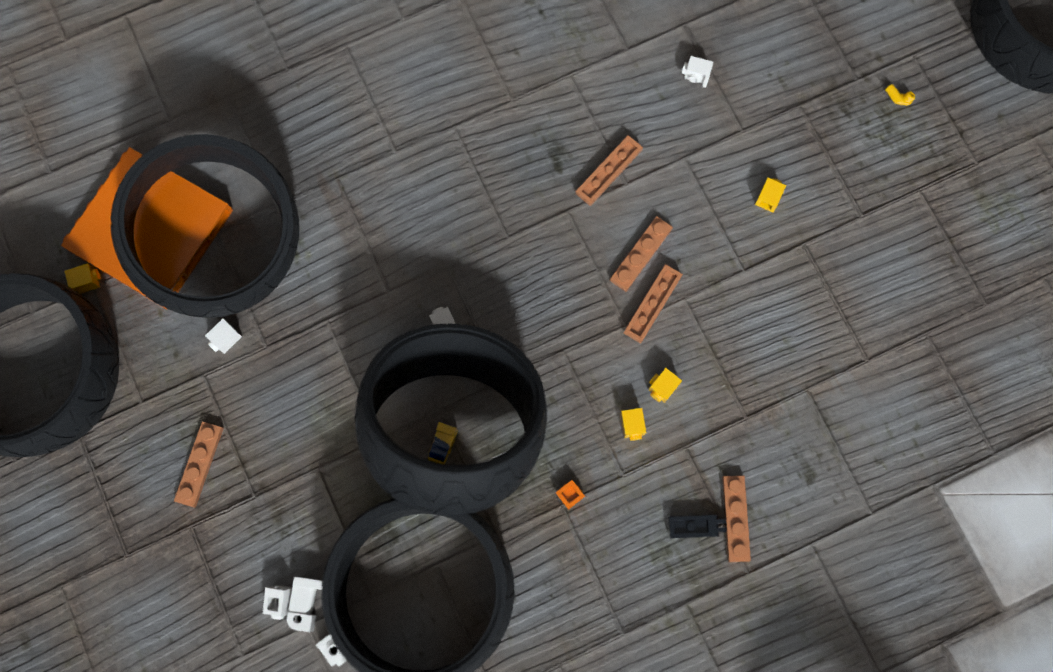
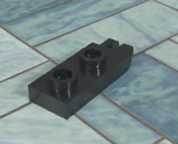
(695, 526)

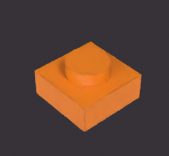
(570, 494)

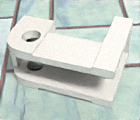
(302, 604)

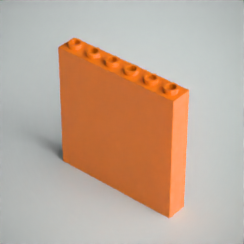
(170, 227)

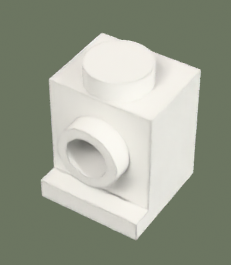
(697, 70)
(277, 601)
(325, 647)

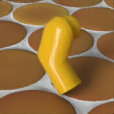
(900, 98)

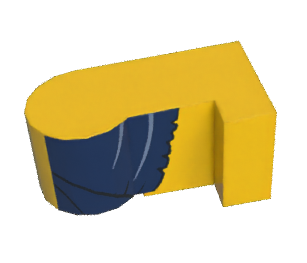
(442, 443)

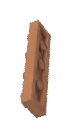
(609, 170)
(641, 254)
(653, 303)
(198, 464)
(737, 519)

